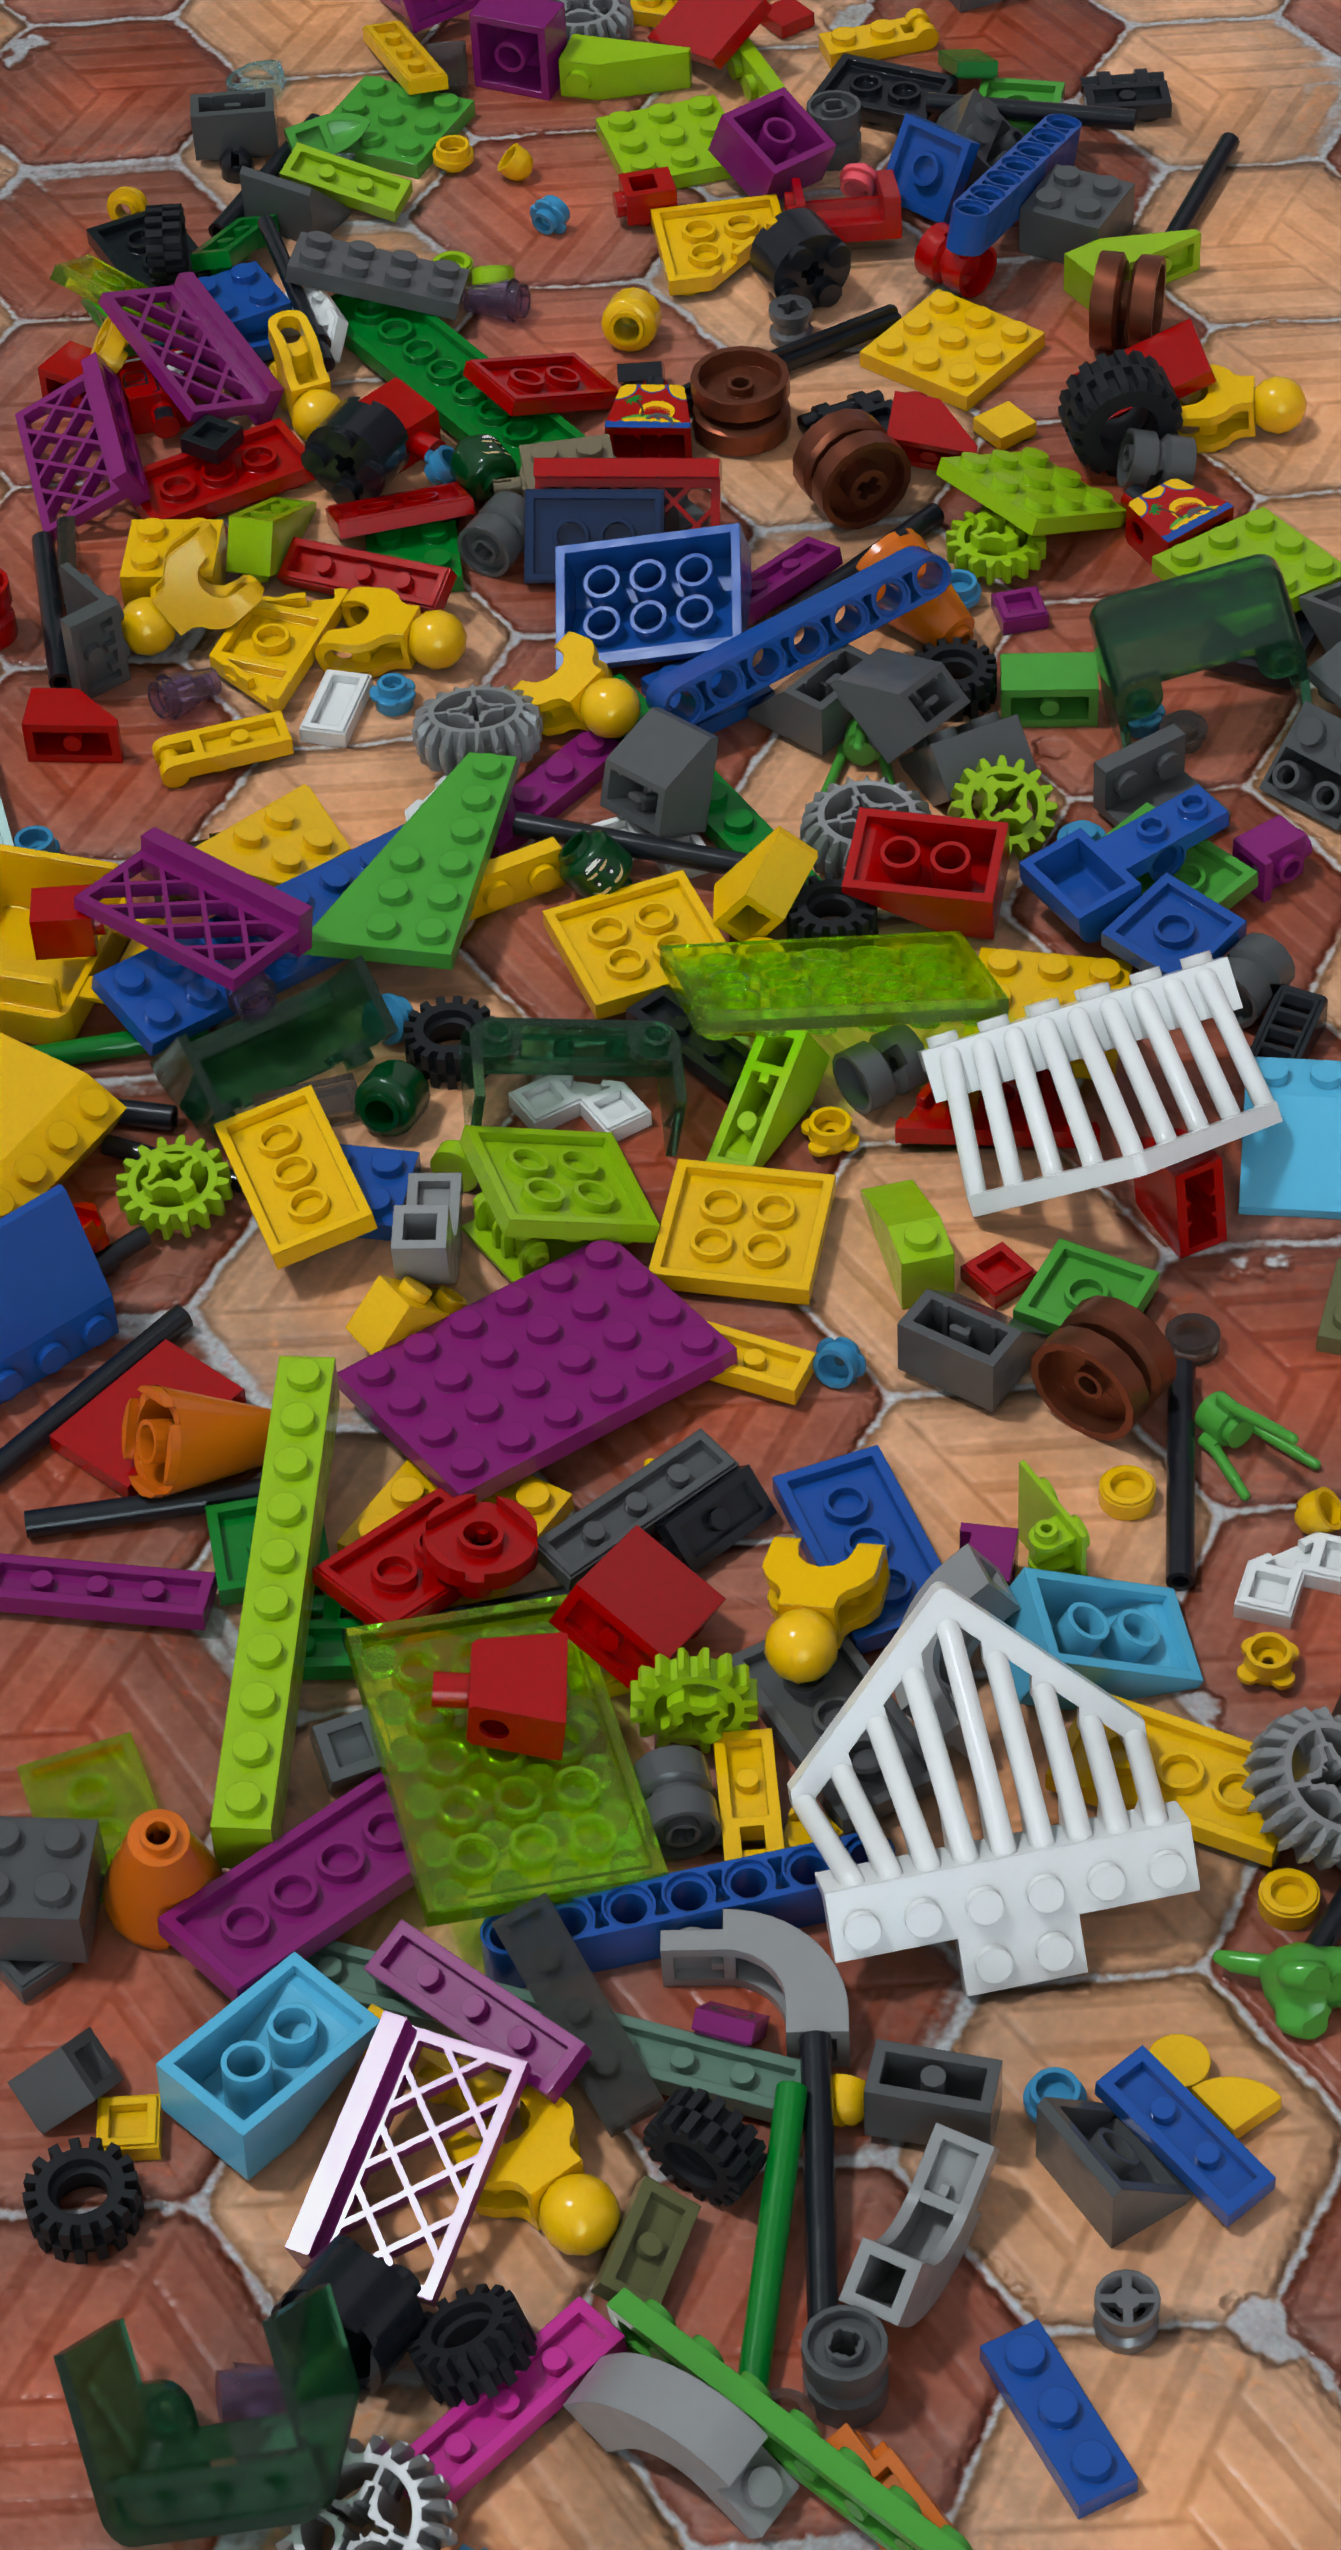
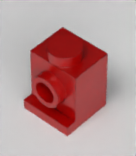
(641, 192)

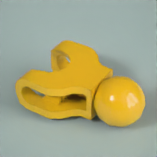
(300, 372)
(1235, 407)
(185, 598)
(390, 635)
(583, 693)
(819, 1605)
(545, 2179)

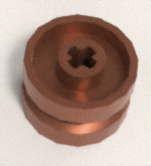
(1126, 302)
(740, 401)
(851, 468)
(1103, 1367)

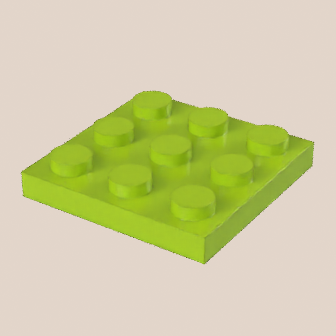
(666, 136)
(1032, 491)
(1260, 531)
(558, 1184)

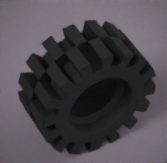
(166, 242)
(973, 669)
(826, 899)
(434, 1026)
(705, 2146)
(88, 2230)
(472, 2345)

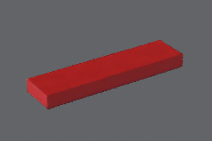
(329, 567)

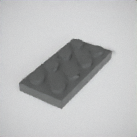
(377, 274)
(805, 1711)

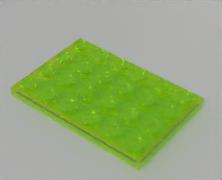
(831, 984)
(490, 1822)

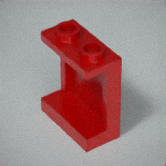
(857, 217)
(636, 1606)

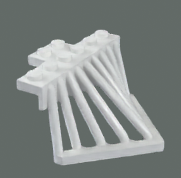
(1084, 1029)
(1010, 1895)

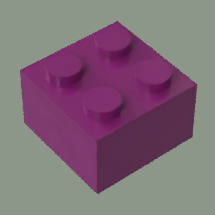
(518, 46)
(770, 144)

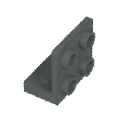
(92, 635)
(1142, 773)

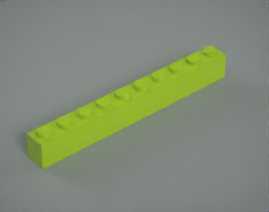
(276, 1610)

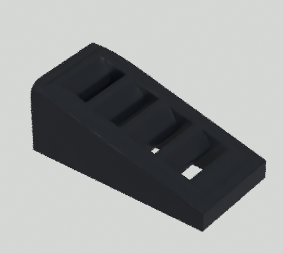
(1294, 1010)

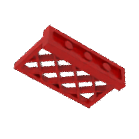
(637, 474)

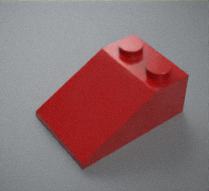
(930, 869)

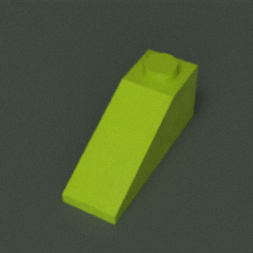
(621, 68)
(1178, 247)
(263, 535)
(769, 1097)
(910, 1240)

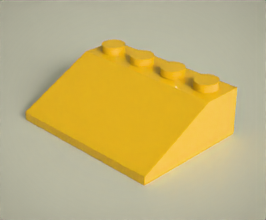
(47, 1121)

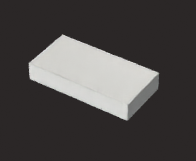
(336, 708)

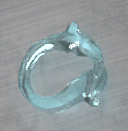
(273, 68)

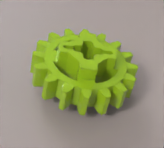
(993, 547)
(997, 788)
(170, 1189)
(696, 1699)

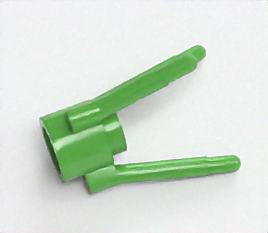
(858, 751)
(1232, 1424)

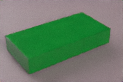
(968, 63)

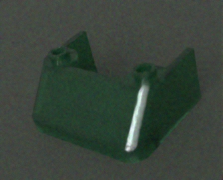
(1191, 627)
(288, 1046)
(577, 1049)
(175, 2481)

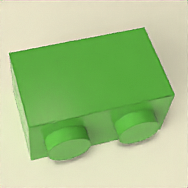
(1050, 689)

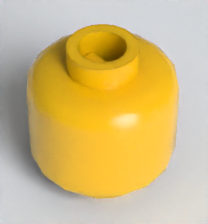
(631, 319)

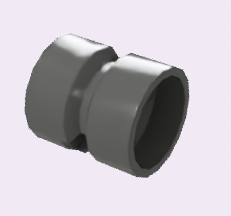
(840, 118)
(1152, 461)
(495, 535)
(1258, 969)
(879, 1069)
(679, 1800)
(845, 2366)

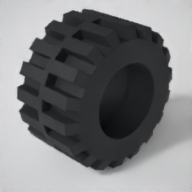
(1107, 388)

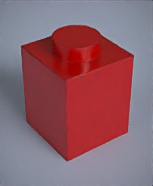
(58, 928)

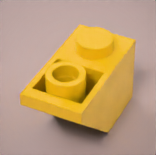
(762, 886)
(399, 1309)

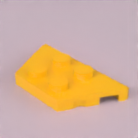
(275, 645)
(280, 839)

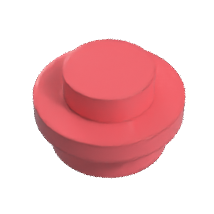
(858, 180)

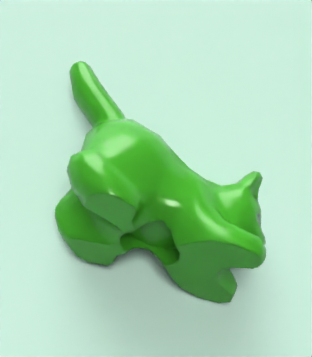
(1296, 1980)

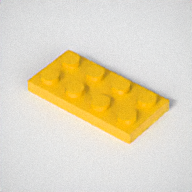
(295, 1177)
(1197, 1770)

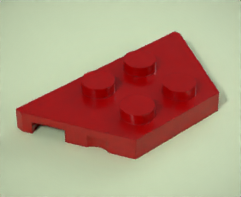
(932, 1121)

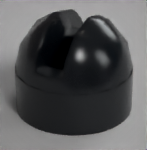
(232, 163)

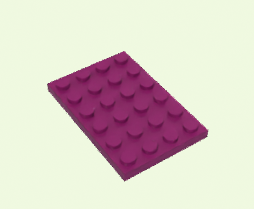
(536, 1370)

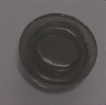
(1191, 724)

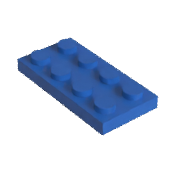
(853, 1503)

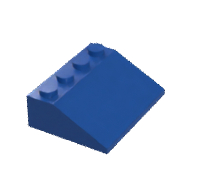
(655, 593)
(49, 1292)

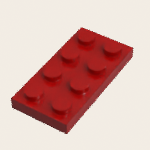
(257, 469)

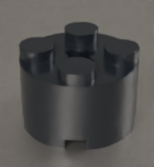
(801, 258)
(356, 450)
(373, 2303)

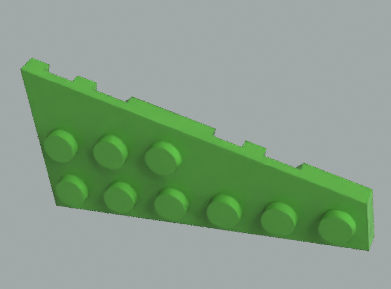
(426, 879)

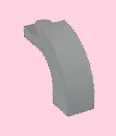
(428, 1229)
(984, 1585)
(768, 1959)
(918, 2253)
(675, 2416)

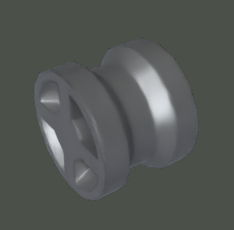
(790, 319)
(1133, 2296)

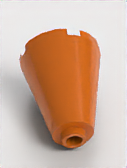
(933, 620)
(189, 1439)
(153, 1872)

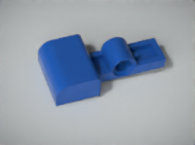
(1096, 880)

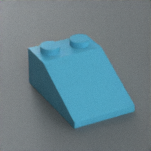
(1295, 1163)
(1107, 1630)
(265, 2064)

